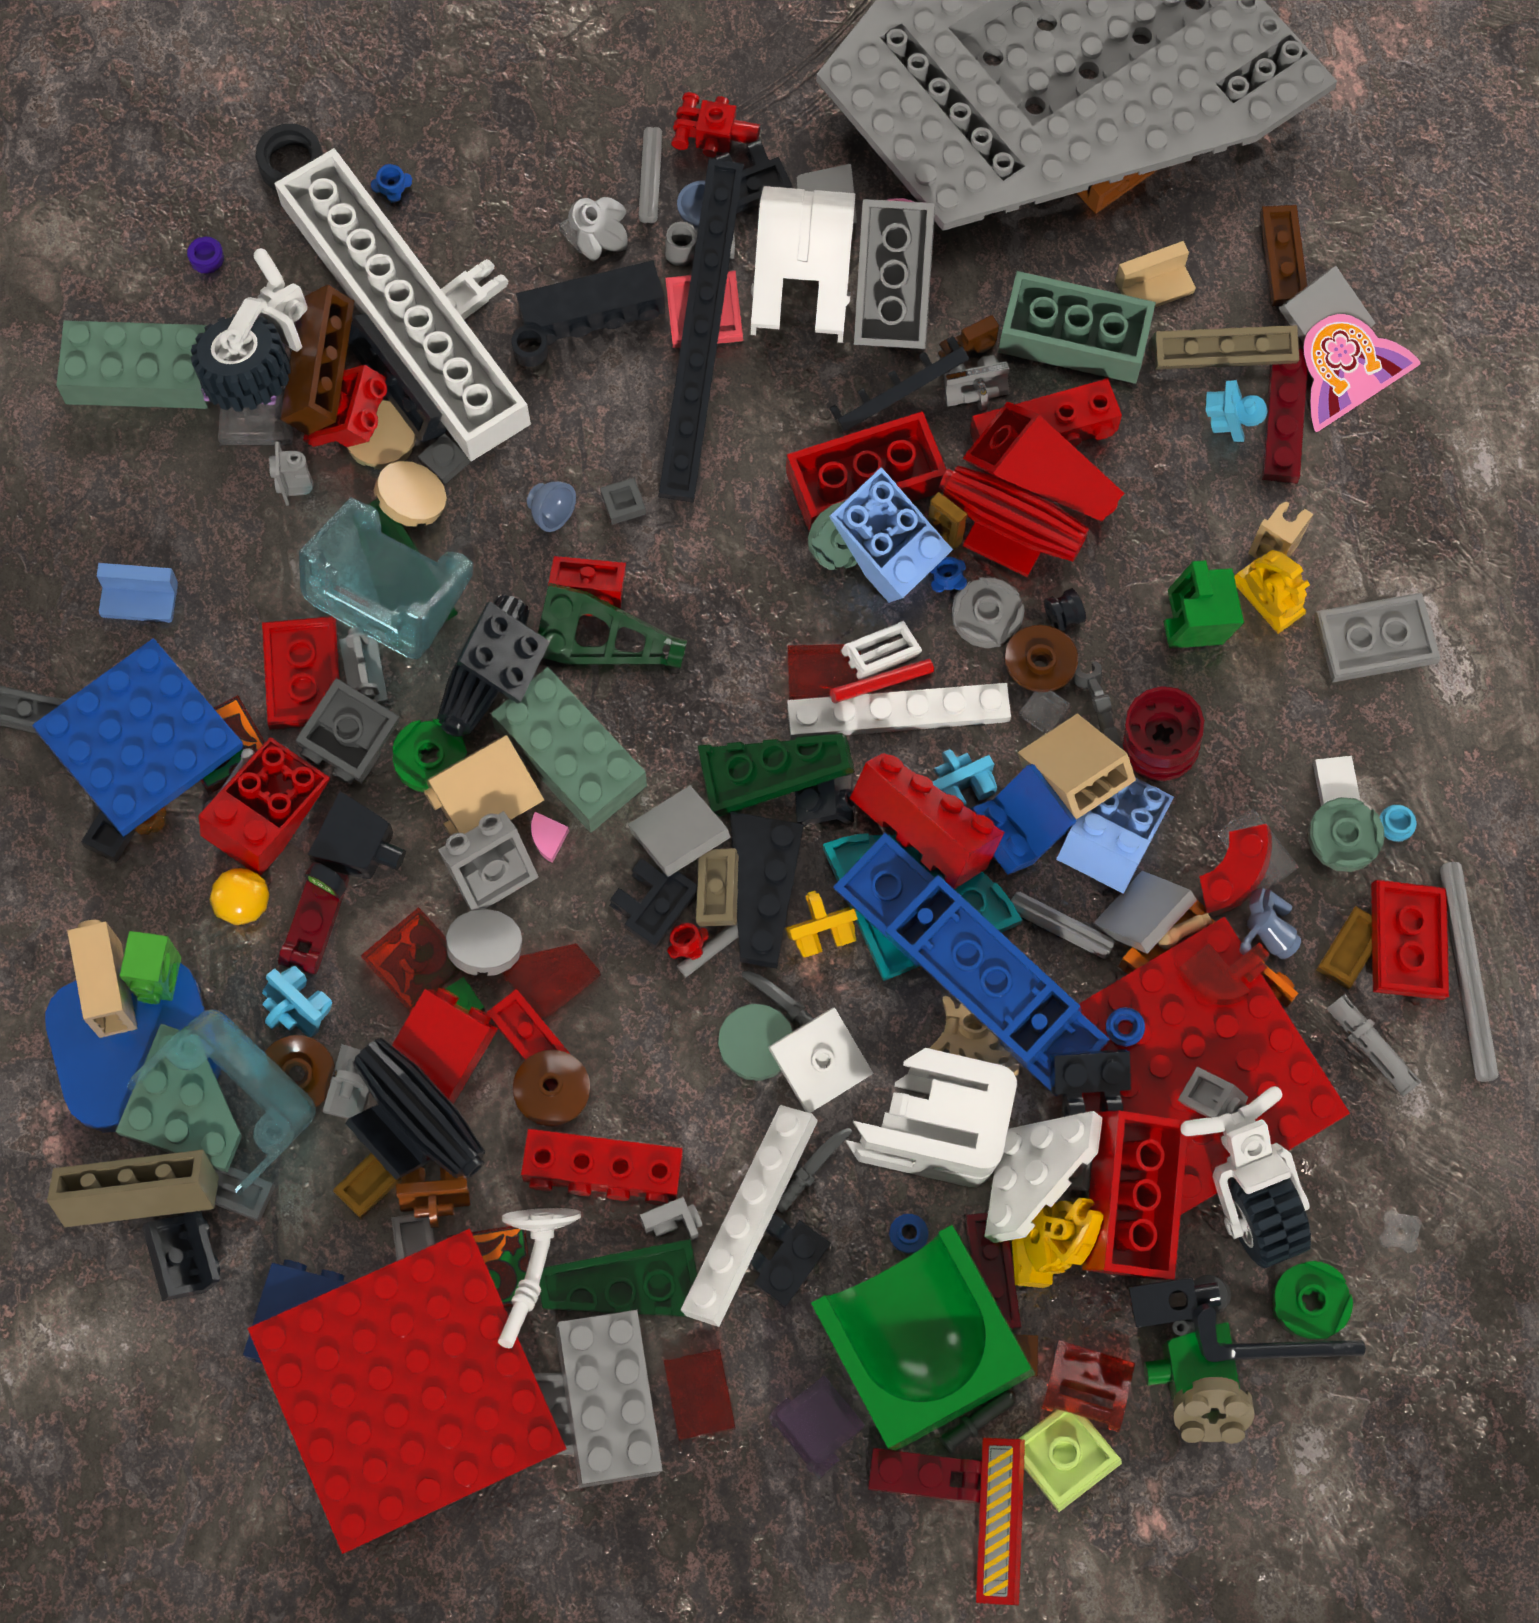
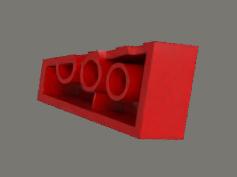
(927, 819)

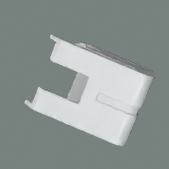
(803, 239)
(952, 1134)

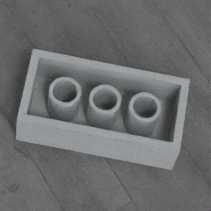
(894, 273)
(608, 1399)

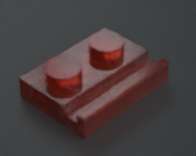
(817, 670)
(699, 1394)

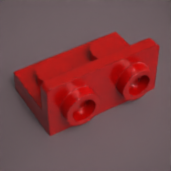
(596, 577)

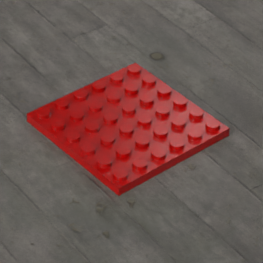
(1240, 1042)
(405, 1390)

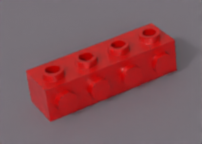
(1075, 413)
(602, 1166)

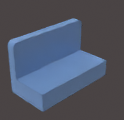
(137, 592)

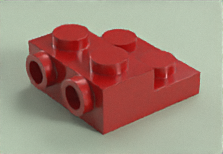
(357, 409)

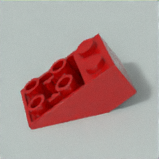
(262, 806)

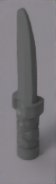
(794, 1009)
(804, 1175)

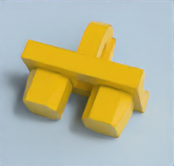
(839, 923)

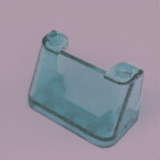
(380, 582)

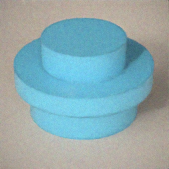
(1398, 822)

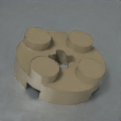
(1198, 1423)

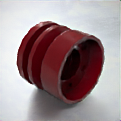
(1171, 716)

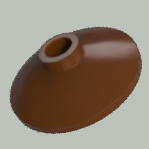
(1045, 645)
(311, 1056)
(555, 1106)

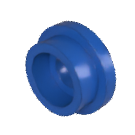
(1134, 1018)
(905, 1245)

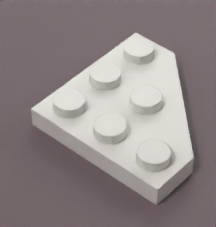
(1037, 1170)

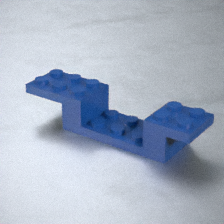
(968, 957)

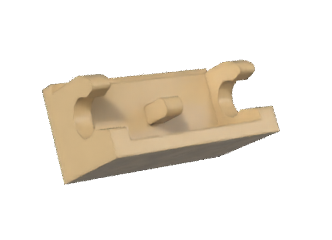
(1280, 534)

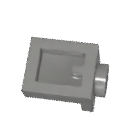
(1211, 1095)
(664, 1218)

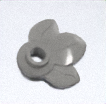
(602, 227)

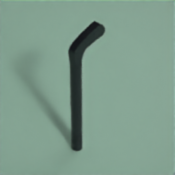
(1205, 1330)

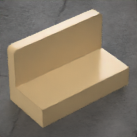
(1157, 275)

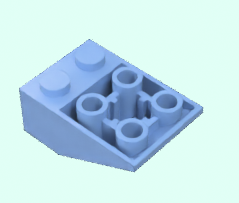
(889, 536)
(1116, 834)

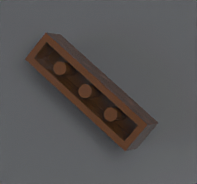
(318, 367)

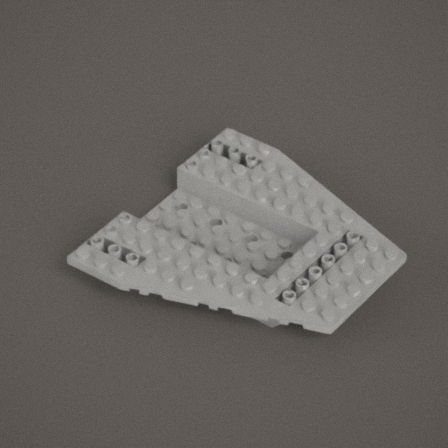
(961, 127)

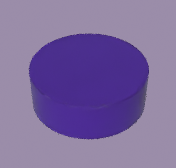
(205, 255)

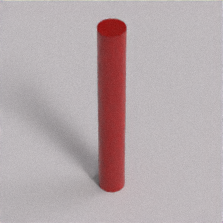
(881, 680)

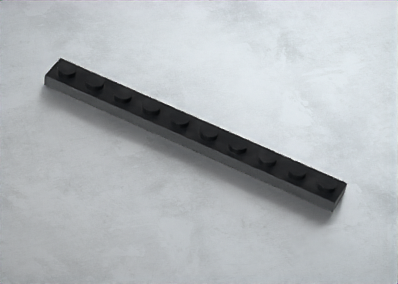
(701, 331)

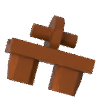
(432, 1197)

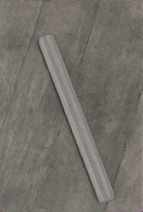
(1469, 973)

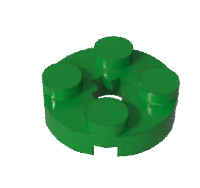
(416, 738)
(1333, 1294)

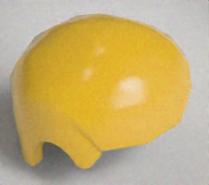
(239, 896)

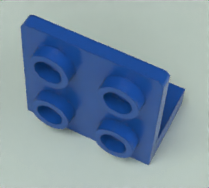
(1030, 818)

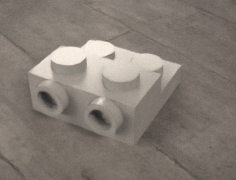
(488, 861)

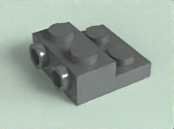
(347, 732)

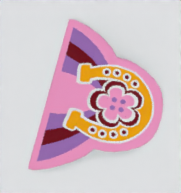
(1349, 366)

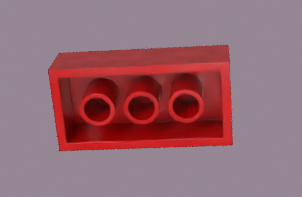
(840, 466)
(1140, 1194)

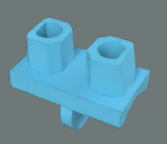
(1230, 410)
(976, 775)
(289, 1006)

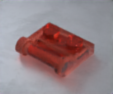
(1092, 1374)

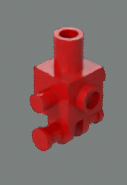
(711, 125)

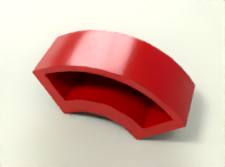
(1240, 870)

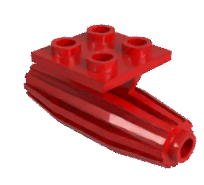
(1010, 521)

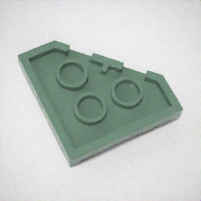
(181, 1110)

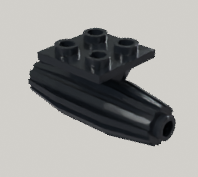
(495, 659)
(412, 1117)

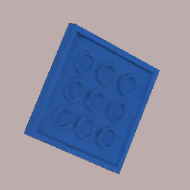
(138, 737)

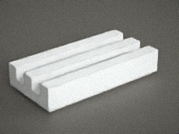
(851, 649)

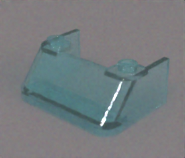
(216, 1036)

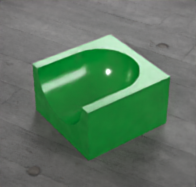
(923, 1340)

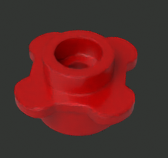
(687, 941)

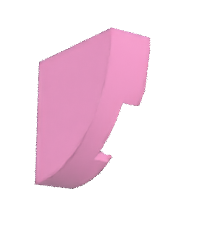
(548, 835)

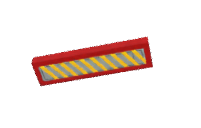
(1000, 1521)

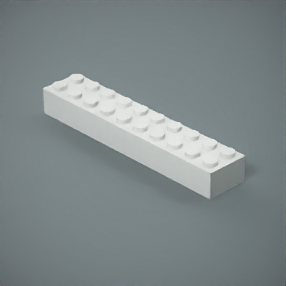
(403, 303)

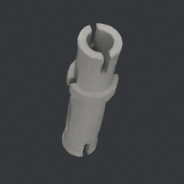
(1373, 1045)

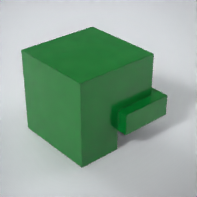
(1203, 607)

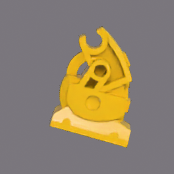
(1274, 588)
(1059, 1239)

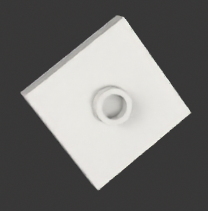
(820, 1060)

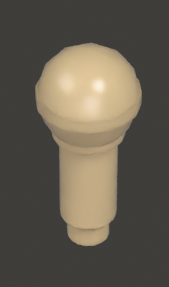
(1184, 929)

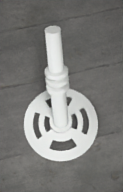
(541, 1225)

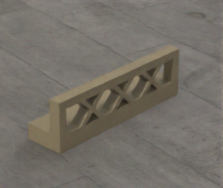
(1225, 347)

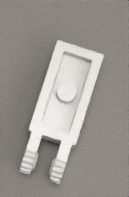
(467, 294)

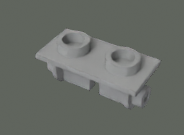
(290, 473)
(363, 664)

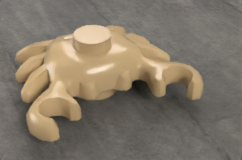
(969, 1037)

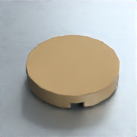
(390, 441)
(410, 493)

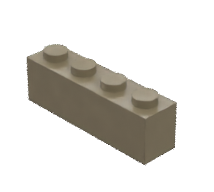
(133, 1188)

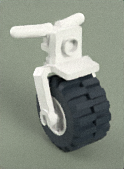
(244, 356)
(1258, 1184)

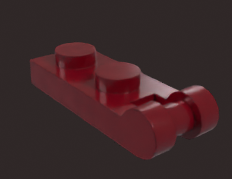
(311, 926)
(923, 1475)

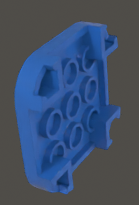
(98, 1069)

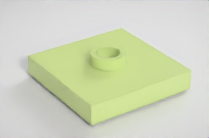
(1067, 1457)

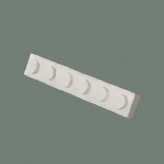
(900, 711)
(749, 1215)

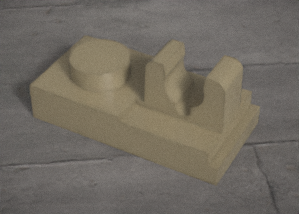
(717, 888)

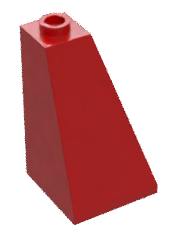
(1038, 458)

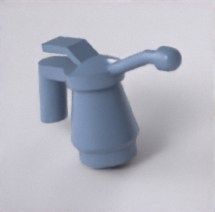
(1276, 934)

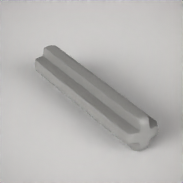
(650, 175)
(1062, 925)

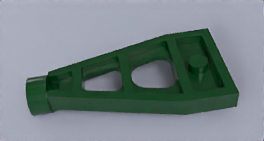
(560, 622)

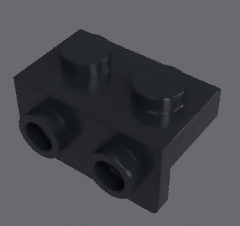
(826, 802)
(182, 1255)

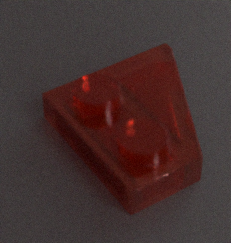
(551, 977)

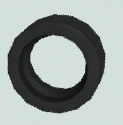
(280, 137)

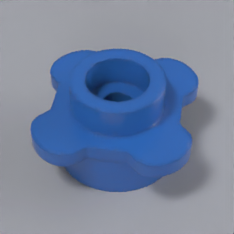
(387, 174)
(947, 567)

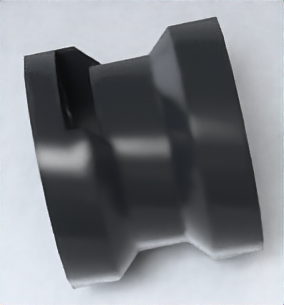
(1065, 609)

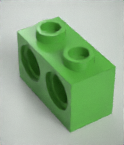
(150, 967)

